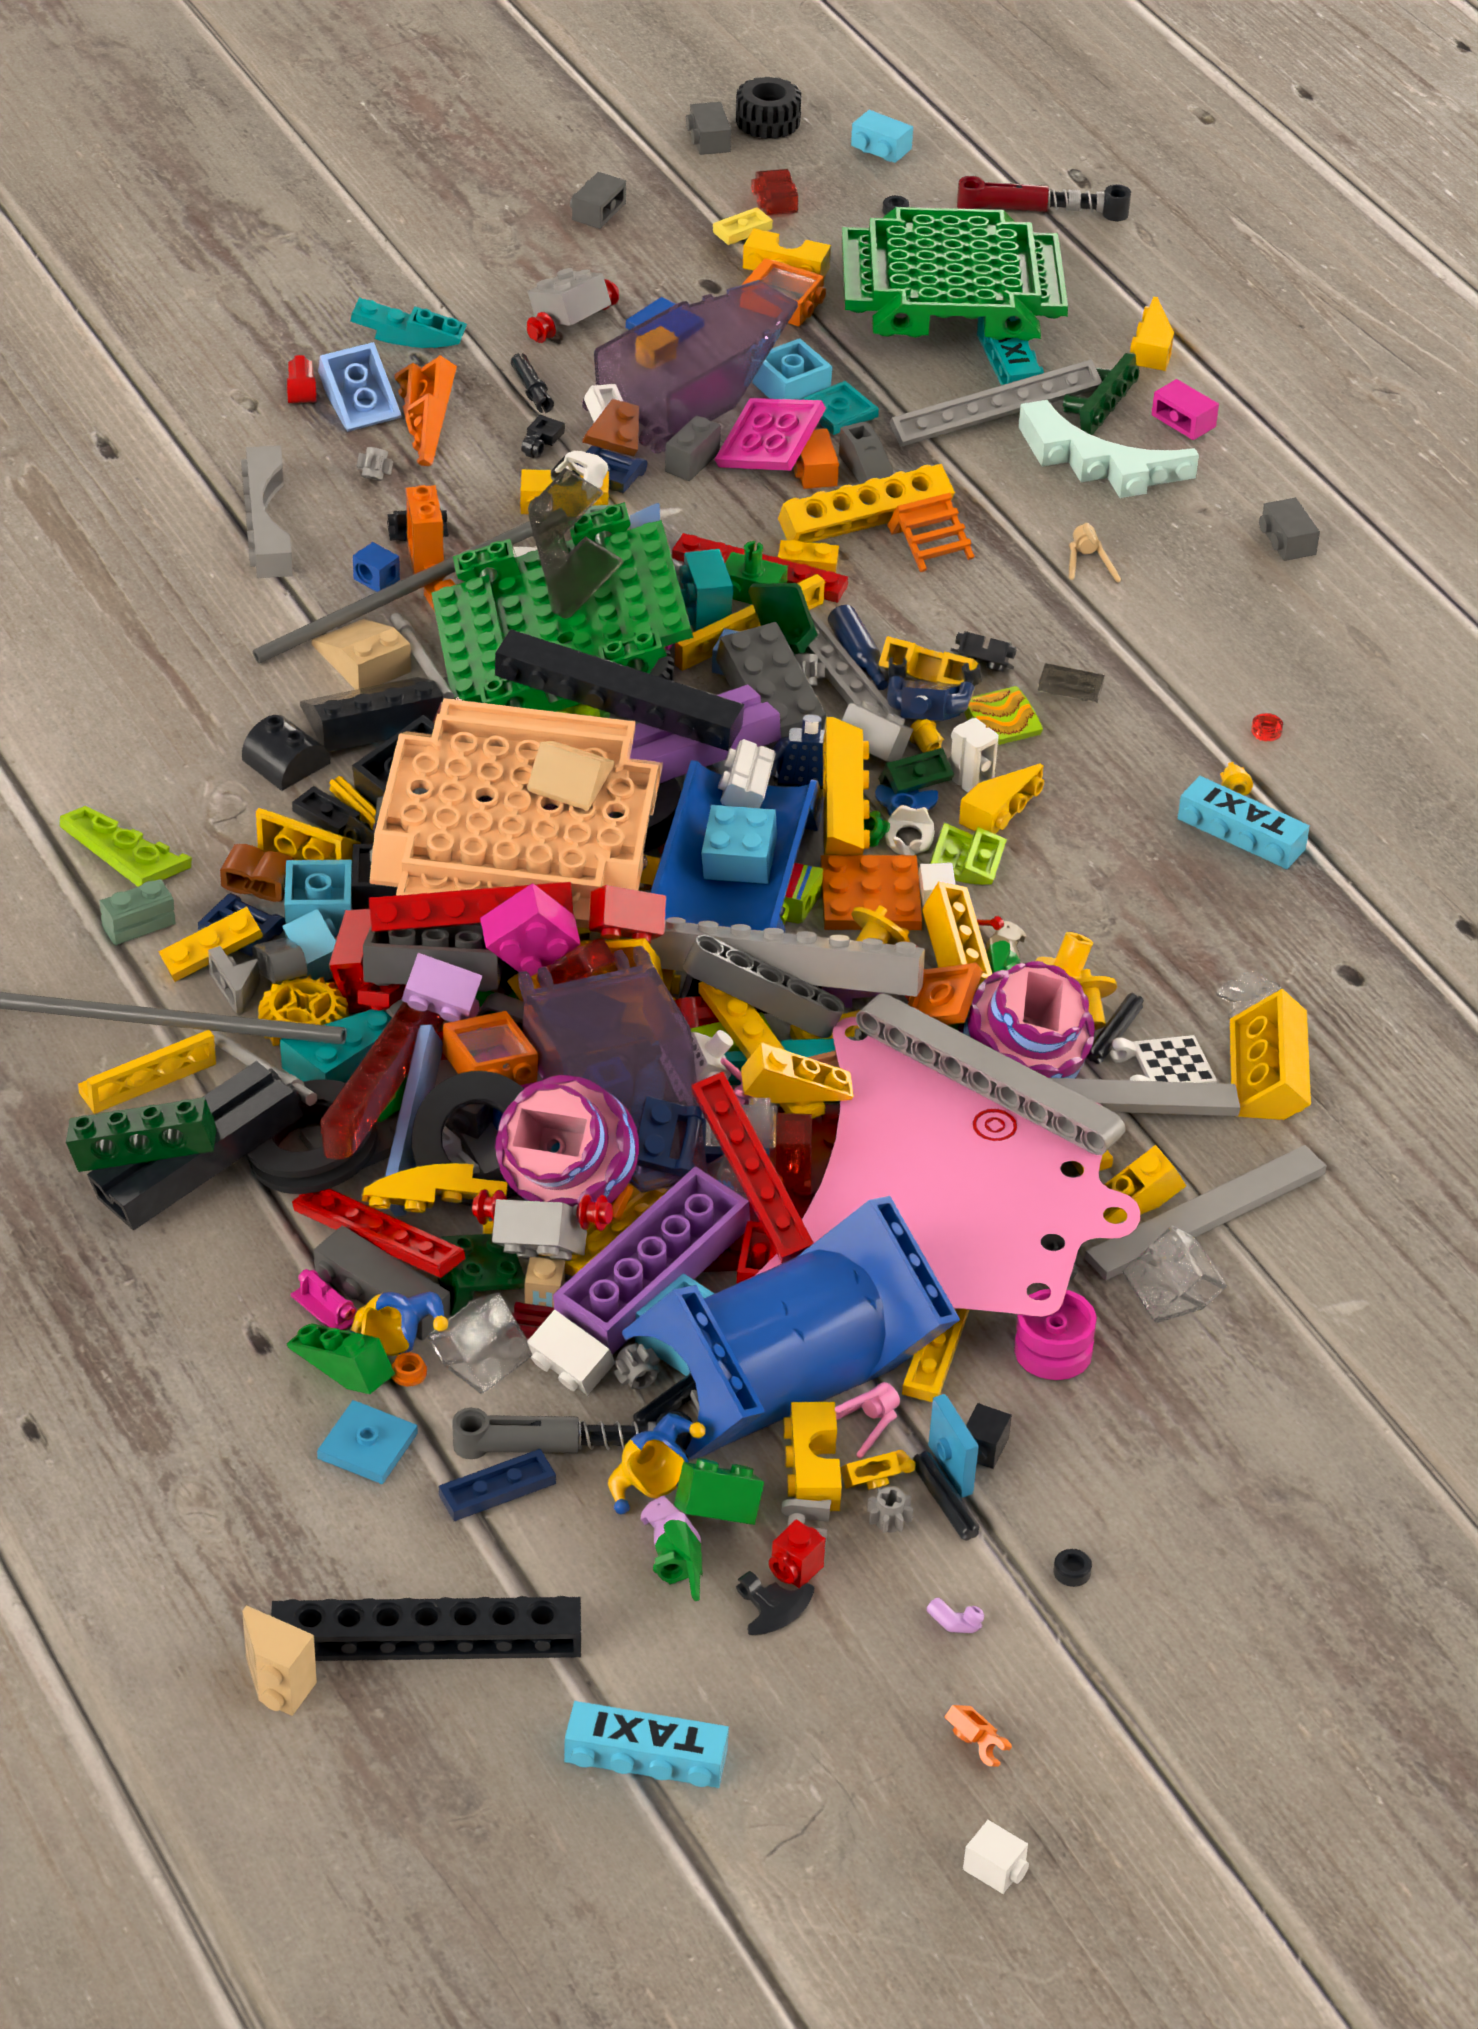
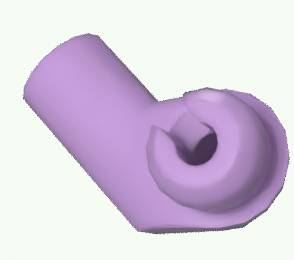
(956, 1622)

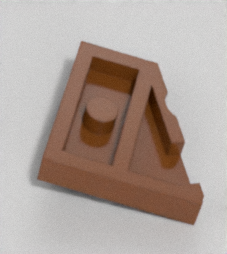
(616, 428)

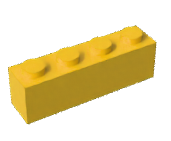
(954, 928)

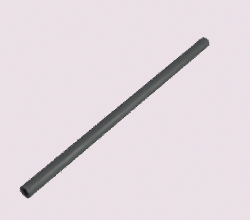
(376, 600)
(173, 1018)

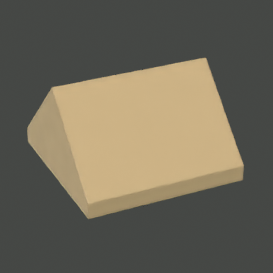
(568, 774)

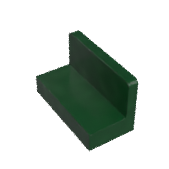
(917, 771)

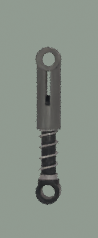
(481, 1433)

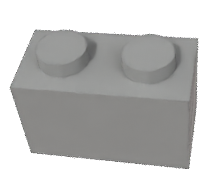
(885, 734)

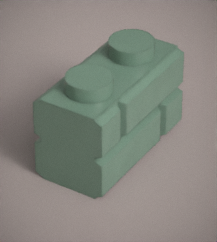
(137, 912)

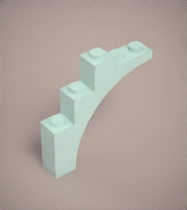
(1093, 458)

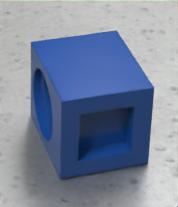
(376, 567)

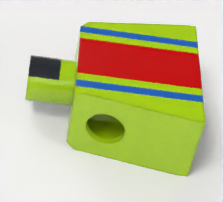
(802, 893)

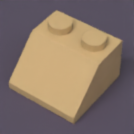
(279, 1660)

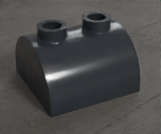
(283, 752)

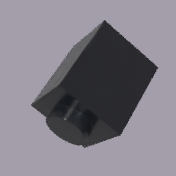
(990, 1431)

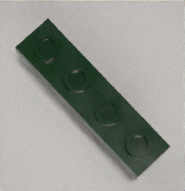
(1107, 395)

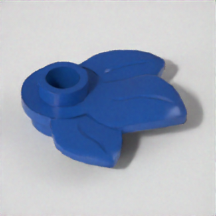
(913, 799)

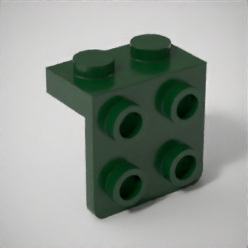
(788, 608)

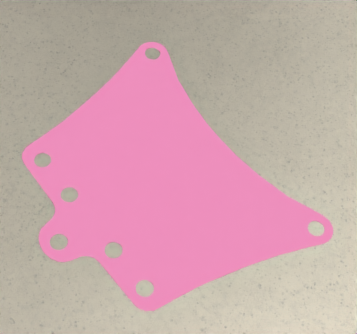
(965, 1198)

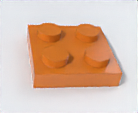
(948, 992)

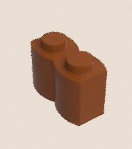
(255, 872)

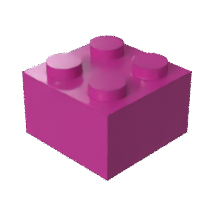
(530, 930)

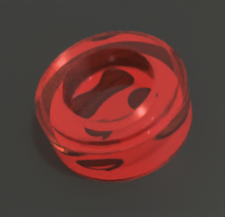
(1267, 727)

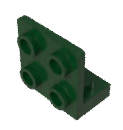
(483, 1270)

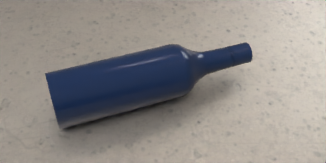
(857, 642)

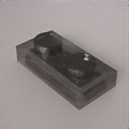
(1071, 683)

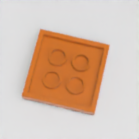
(867, 883)

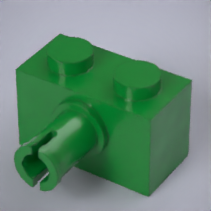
(751, 569)
(719, 1491)

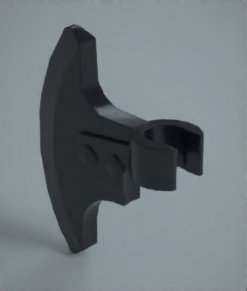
(775, 1605)

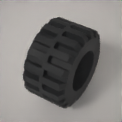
(768, 107)

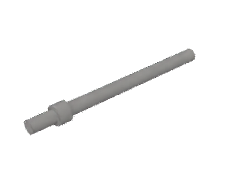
(407, 631)
(247, 1057)

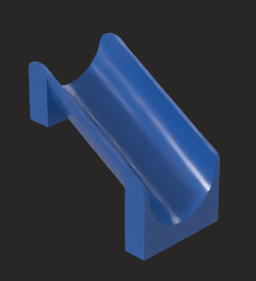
(723, 901)
(803, 1328)

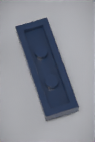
(497, 1484)

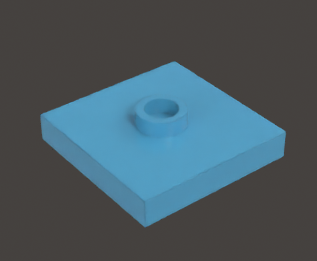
(367, 1442)
(953, 1445)

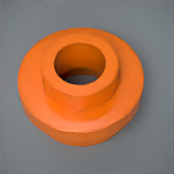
(409, 1369)

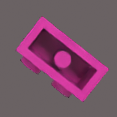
(1185, 409)

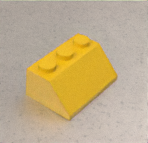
(300, 839)

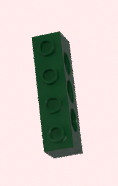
(141, 1134)

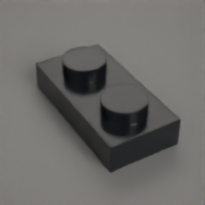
(323, 810)

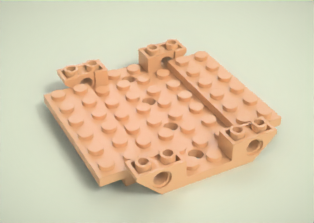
(489, 750)

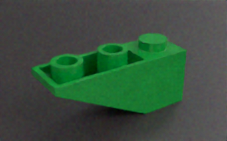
(345, 1356)

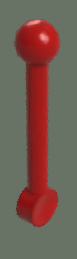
(996, 922)

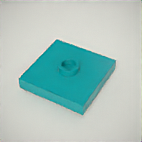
(843, 407)

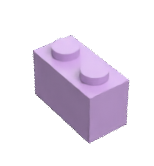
(441, 988)

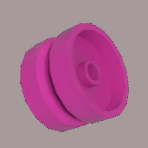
(1058, 1343)

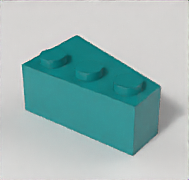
(334, 1061)

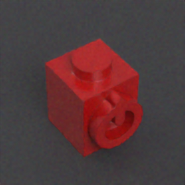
(797, 1554)

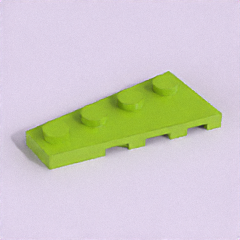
(123, 848)

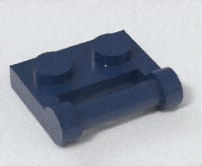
(622, 469)
(231, 903)
(657, 1133)

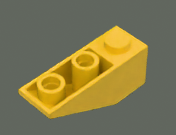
(1153, 338)
(999, 799)
(793, 1078)
(1148, 1181)

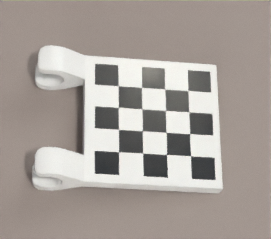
(1165, 1059)

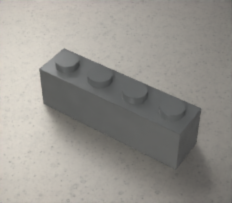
(367, 1271)

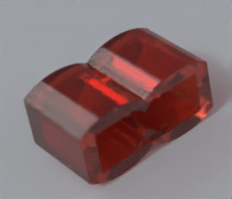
(775, 192)
(582, 962)

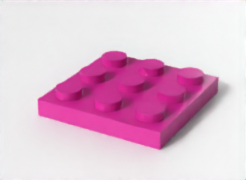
(770, 434)

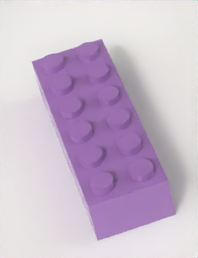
(671, 1238)

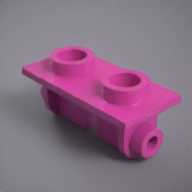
(324, 1301)

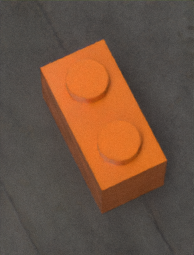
(817, 462)

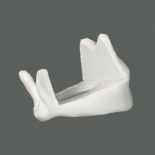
(594, 470)
(915, 818)

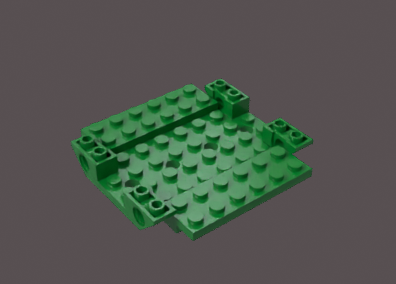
(953, 266)
(621, 622)

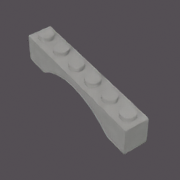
(261, 481)

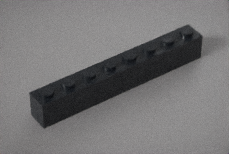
(619, 690)

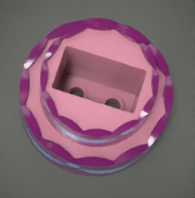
(1034, 1018)
(594, 1137)

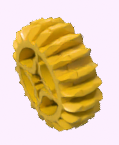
(303, 1002)

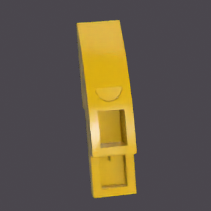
(419, 1185)

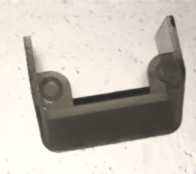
(566, 575)

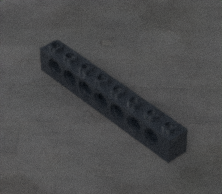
(438, 1627)

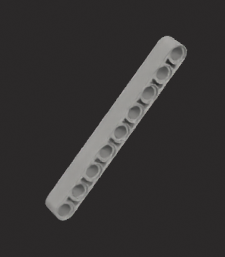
(991, 1074)

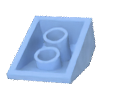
(358, 387)

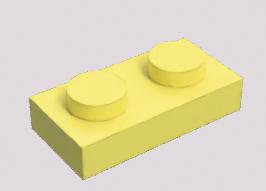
(741, 225)

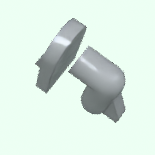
(807, 1509)

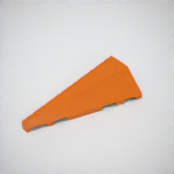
(426, 400)

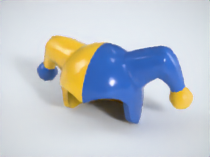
(396, 1319)
(652, 1461)

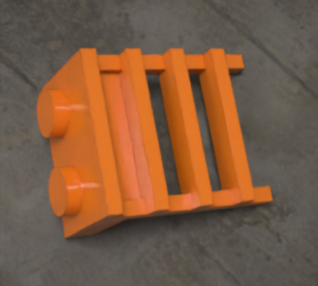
(925, 513)

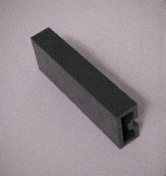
(246, 1114)

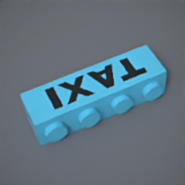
(1243, 822)
(646, 1744)

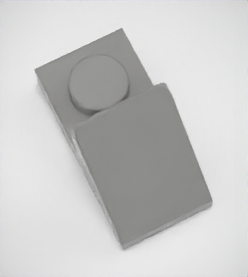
(235, 981)

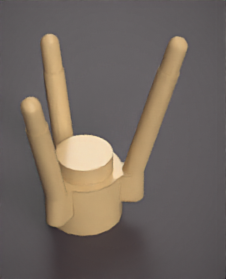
(1087, 542)

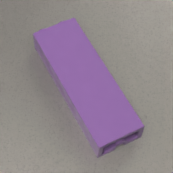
(759, 726)

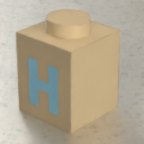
(543, 1279)

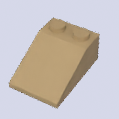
(366, 653)

